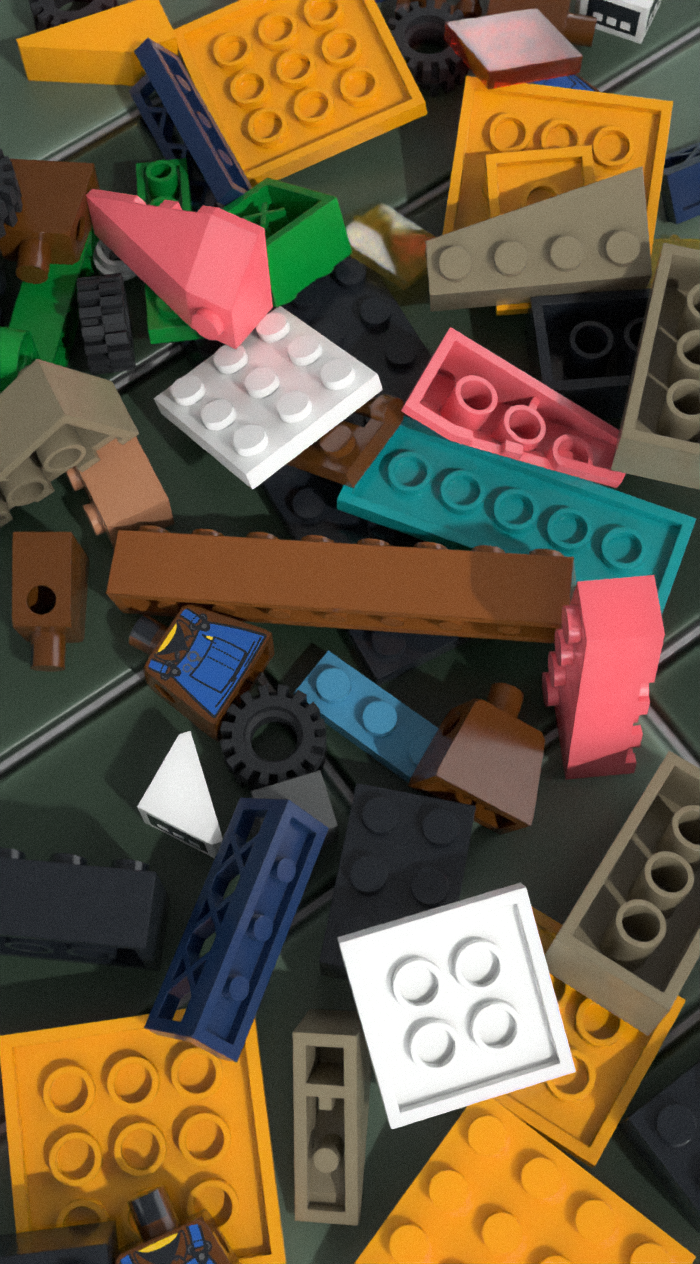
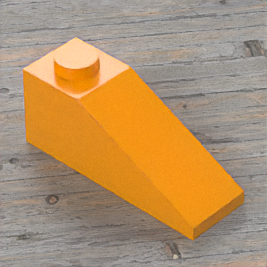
(97, 46)

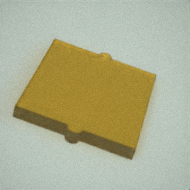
(389, 245)

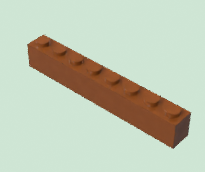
(344, 583)

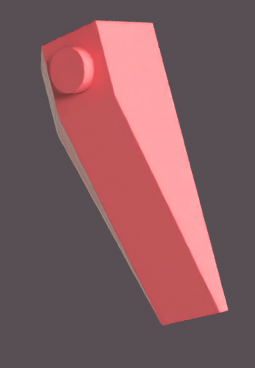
(198, 262)

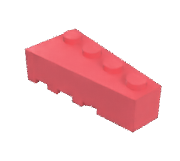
(604, 673)

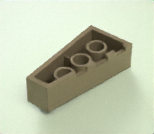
(553, 247)
(50, 425)

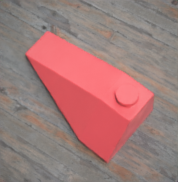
(504, 411)

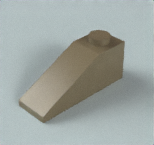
(330, 1116)

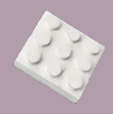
(268, 396)
(456, 1005)

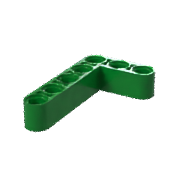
(45, 318)

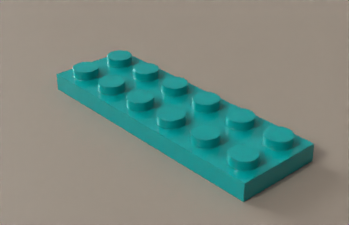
(482, 498)

